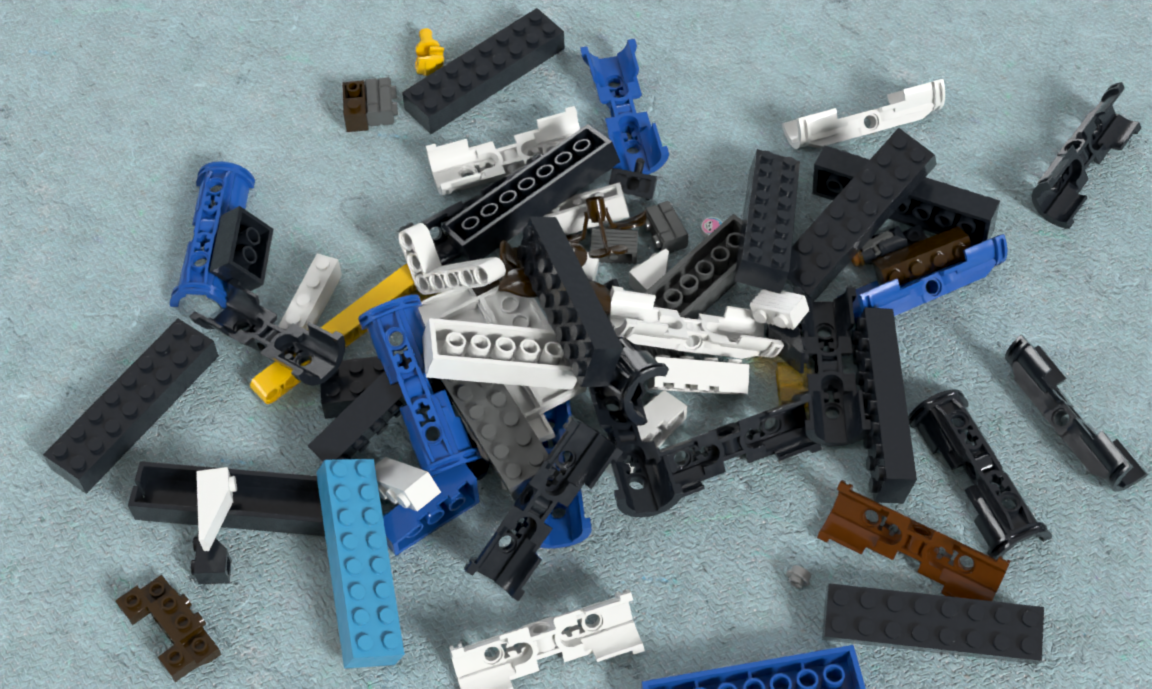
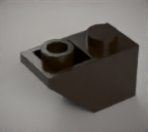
(354, 106)

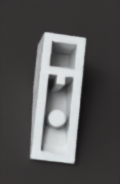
(214, 499)

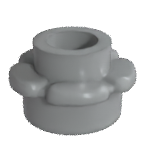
(798, 576)

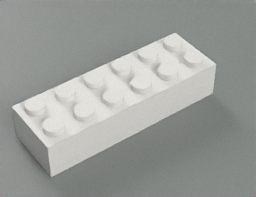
(495, 354)

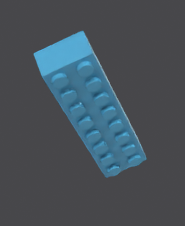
(359, 563)

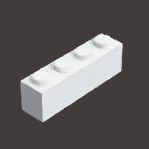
(571, 212)
(313, 293)
(405, 484)

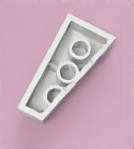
(702, 376)
(663, 416)

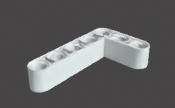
(432, 277)

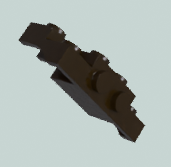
(185, 630)

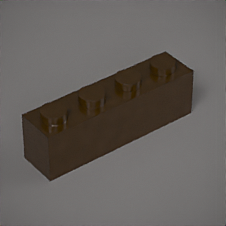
(922, 257)

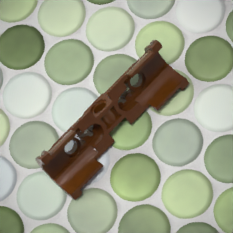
(852, 529)

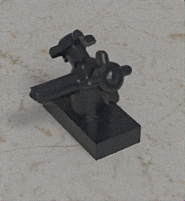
(635, 182)

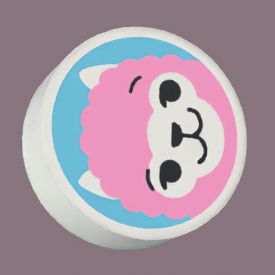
(709, 225)

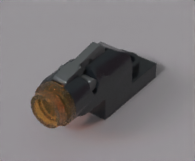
(886, 243)

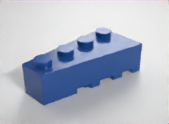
(457, 495)

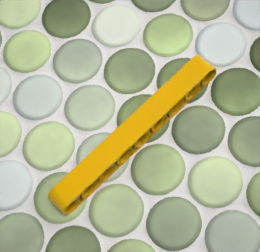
(278, 380)

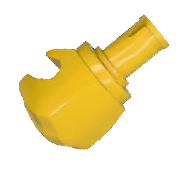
(429, 54)

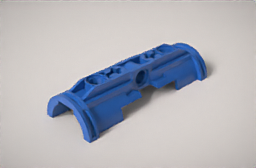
(623, 119)
(235, 188)
(977, 265)
(453, 444)
(573, 526)

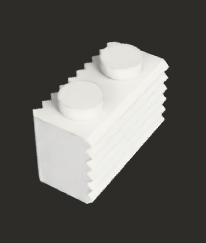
(779, 309)

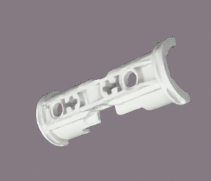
(904, 107)
(455, 159)
(728, 336)
(607, 637)

